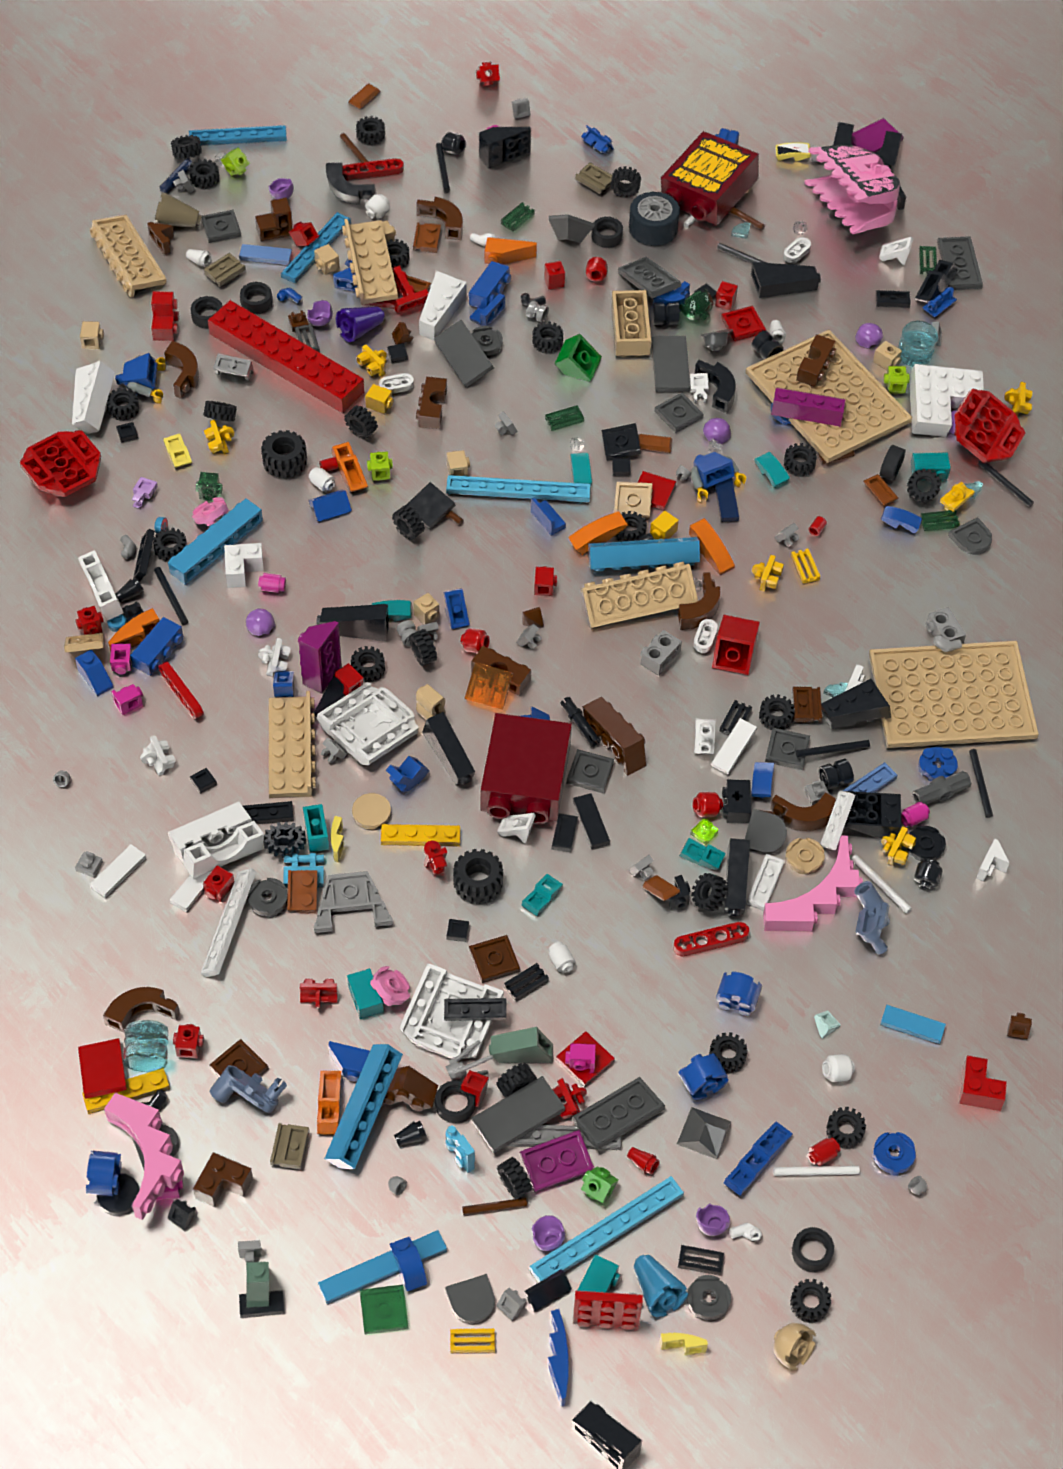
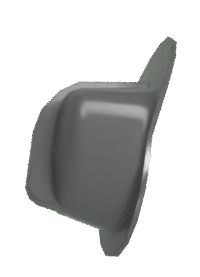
(716, 339)

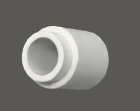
(322, 479)
(561, 957)

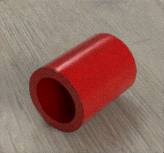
(329, 464)
(817, 526)

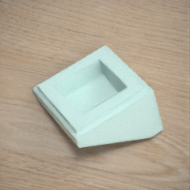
(826, 1023)

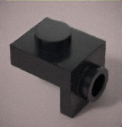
(682, 898)

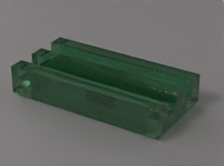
(515, 215)
(921, 261)
(565, 419)
(938, 519)

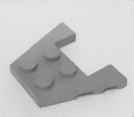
(350, 893)

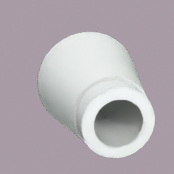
(199, 257)
(777, 331)

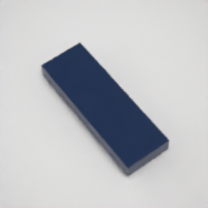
(727, 501)

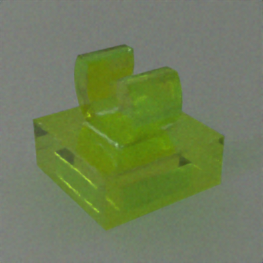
(704, 831)

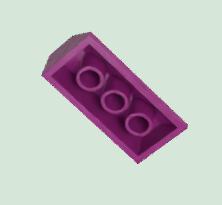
(808, 406)
(319, 655)

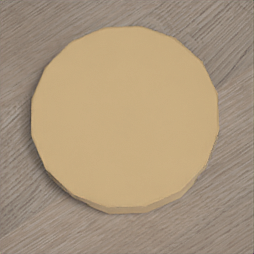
(371, 811)
(805, 856)

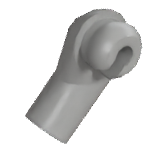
(129, 547)
(946, 645)

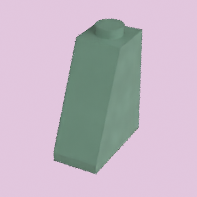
(522, 1047)
(257, 1284)

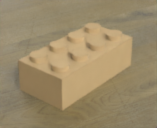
(631, 322)

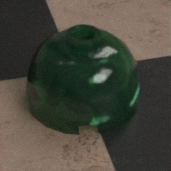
(697, 306)

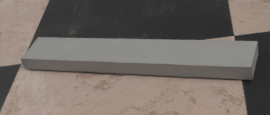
(548, 1132)

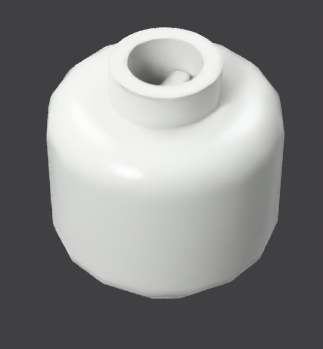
(377, 206)
(838, 1068)

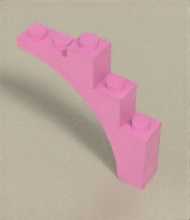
(802, 912)
(143, 1125)

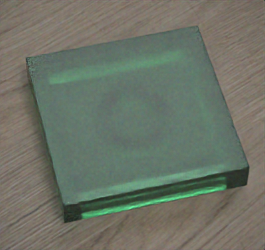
(383, 1309)

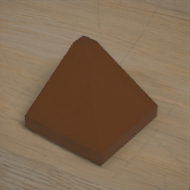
(533, 616)

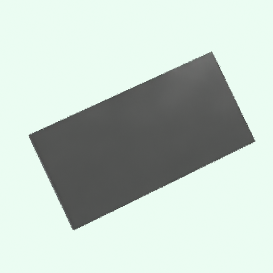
(962, 254)
(649, 277)
(463, 353)
(670, 364)
(618, 1113)
(518, 1114)

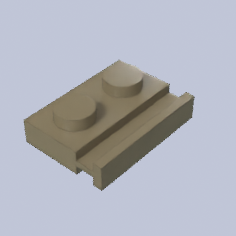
(594, 178)
(224, 269)
(289, 1146)

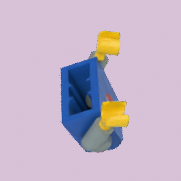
(140, 375)
(712, 470)

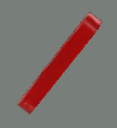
(372, 171)
(181, 690)
(712, 942)

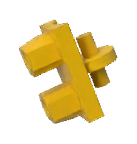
(375, 359)
(1017, 399)
(221, 436)
(956, 497)
(767, 579)
(895, 846)

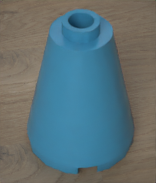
(659, 1286)

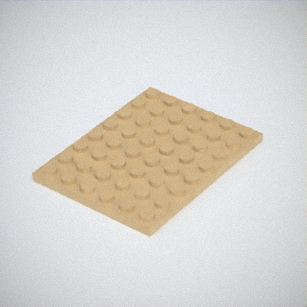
(868, 406)
(954, 694)

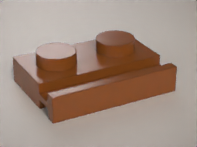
(427, 237)
(302, 890)

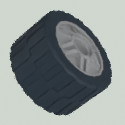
(654, 218)

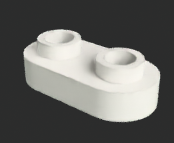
(797, 250)
(397, 383)
(705, 637)

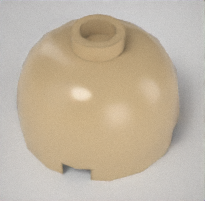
(794, 1344)

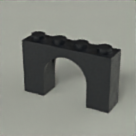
(887, 153)

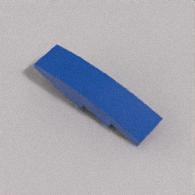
(758, 1158)
(558, 1362)

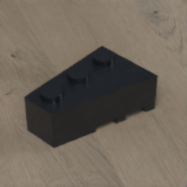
(856, 705)
(607, 1436)

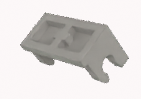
(233, 366)

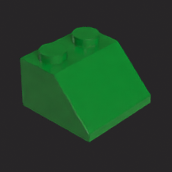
(578, 358)

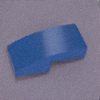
(896, 516)
(762, 779)

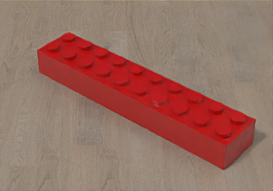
(286, 356)

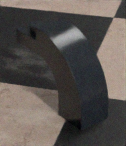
(343, 189)
(724, 382)

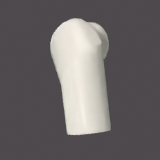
(481, 240)
(747, 1231)

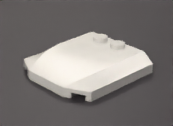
(368, 723)
(425, 1015)

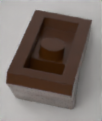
(161, 235)

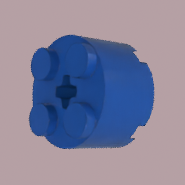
(738, 993)
(703, 1076)
(103, 1173)

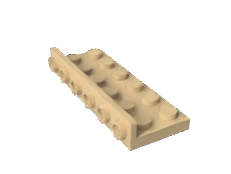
(126, 253)
(370, 262)
(639, 594)
(291, 746)

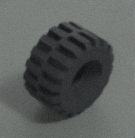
(284, 443)
(478, 889)

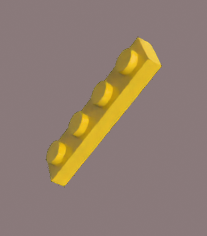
(420, 834)
(137, 1088)

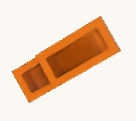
(349, 467)
(598, 531)
(711, 546)
(136, 629)
(329, 1102)

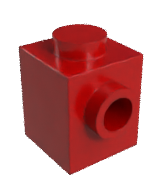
(303, 233)
(554, 275)
(726, 296)
(544, 581)
(218, 883)

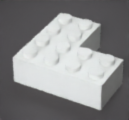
(936, 392)

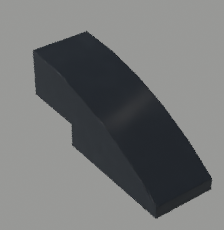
(936, 281)

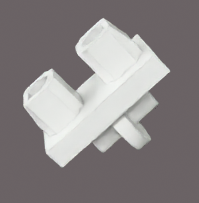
(278, 650)
(704, 736)
(155, 755)

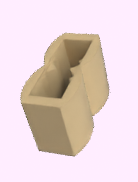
(429, 702)

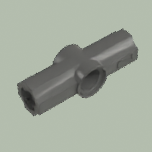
(942, 788)

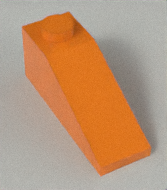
(508, 251)

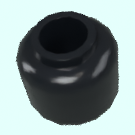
(453, 143)
(928, 874)

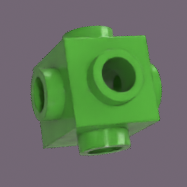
(599, 1184)

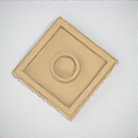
(633, 497)
(84, 642)

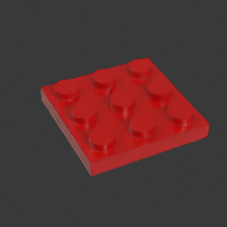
(607, 1309)

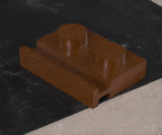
(807, 704)

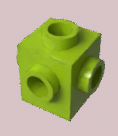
(235, 162)
(898, 376)
(379, 465)

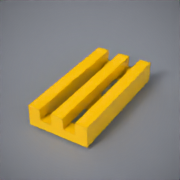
(807, 554)
(472, 1340)

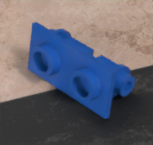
(602, 144)
(941, 302)

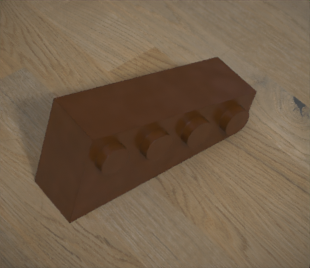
(616, 734)

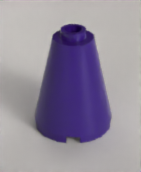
(358, 321)

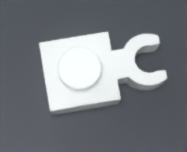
(699, 385)

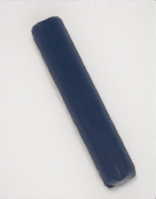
(168, 183)

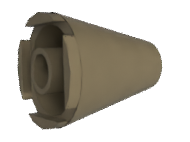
(176, 213)

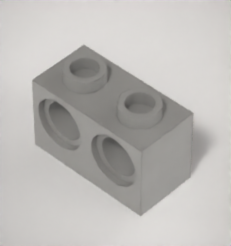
(945, 624)
(660, 652)

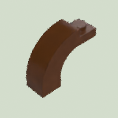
(444, 211)
(184, 359)
(692, 614)
(804, 818)
(137, 1001)

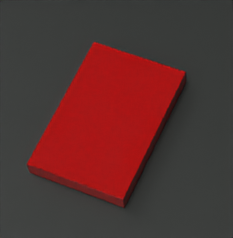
(102, 1068)

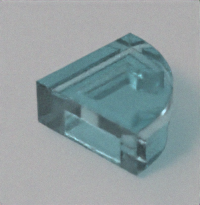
(741, 230)
(976, 486)
(836, 689)

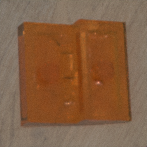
(488, 686)

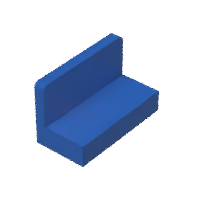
(486, 316)
(330, 505)
(547, 516)

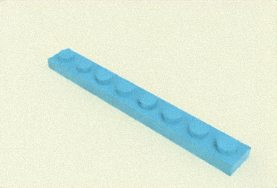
(518, 488)
(608, 1229)

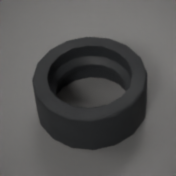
(607, 223)
(256, 288)
(203, 303)
(892, 462)
(452, 1116)
(805, 1263)

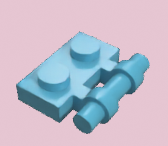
(312, 859)
(464, 1152)

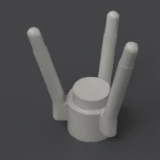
(457, 1069)

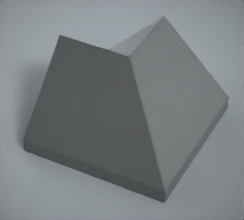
(570, 227)
(704, 1133)

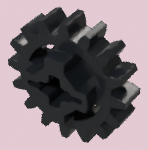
(284, 839)

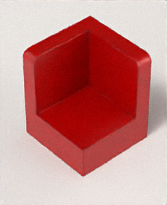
(349, 678)
(475, 1084)

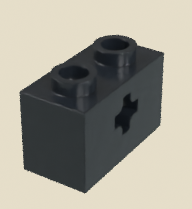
(737, 801)

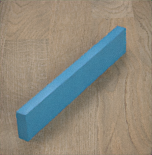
(240, 135)
(306, 257)
(376, 1269)

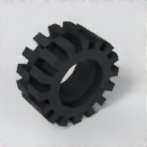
(370, 136)
(186, 147)
(204, 167)
(625, 188)
(401, 249)
(547, 330)
(122, 411)
(220, 411)
(361, 422)
(800, 452)
(923, 496)
(632, 520)
(408, 522)
(166, 537)
(423, 647)
(368, 655)
(780, 704)
(702, 890)
(734, 1043)
(515, 1079)
(846, 1116)
(514, 1178)
(810, 1288)

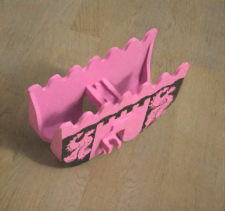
(857, 192)

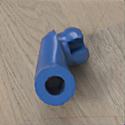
(289, 293)

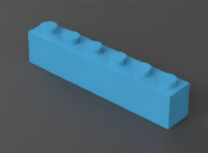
(211, 543)
(643, 552)
(363, 1106)

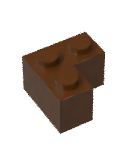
(277, 223)
(412, 1088)
(221, 1174)

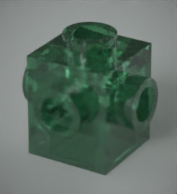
(208, 486)

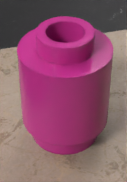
(272, 583)
(914, 814)

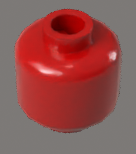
(596, 269)
(474, 639)
(707, 804)

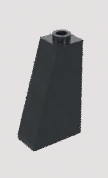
(783, 279)
(359, 621)
(448, 748)
(736, 876)

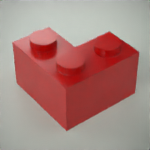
(164, 316)
(977, 1089)

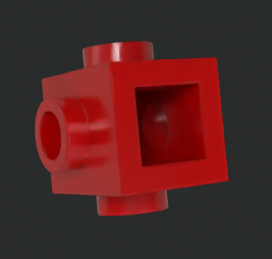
(493, 71)
(89, 620)
(188, 1041)

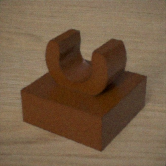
(297, 320)
(401, 334)
(1019, 1026)

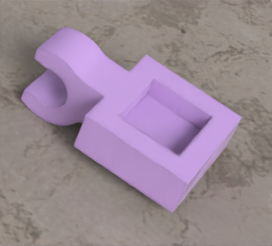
(143, 489)

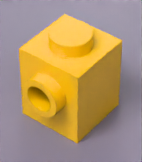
(379, 399)
(664, 526)

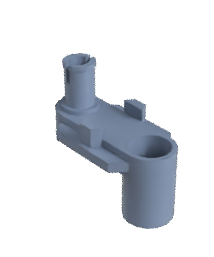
(872, 917)
(249, 1087)

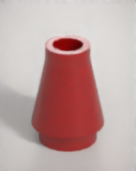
(643, 1160)

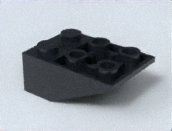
(503, 144)
(875, 814)

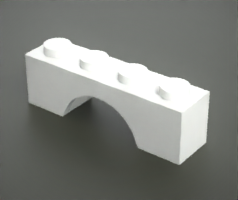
(101, 585)
(244, 841)

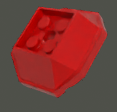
(987, 427)
(62, 463)

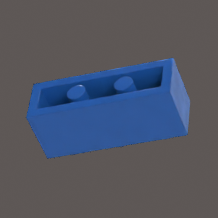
(489, 285)
(157, 646)

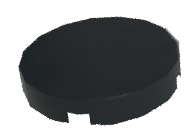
(929, 843)
(120, 1203)

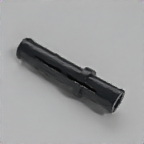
(576, 716)

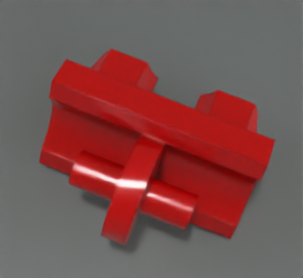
(435, 857)
(318, 992)
(564, 1091)

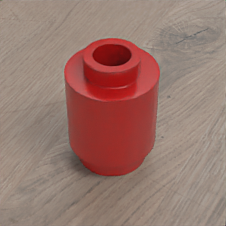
(823, 1151)

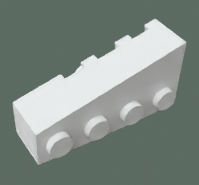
(441, 304)
(91, 396)
(210, 829)

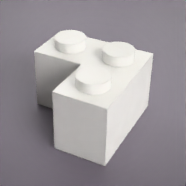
(242, 559)

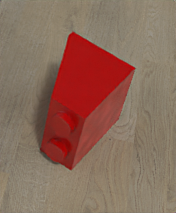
(735, 644)

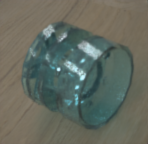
(917, 343)
(146, 1046)

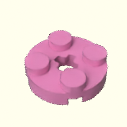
(208, 512)
(382, 984)

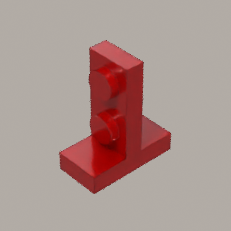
(409, 297)

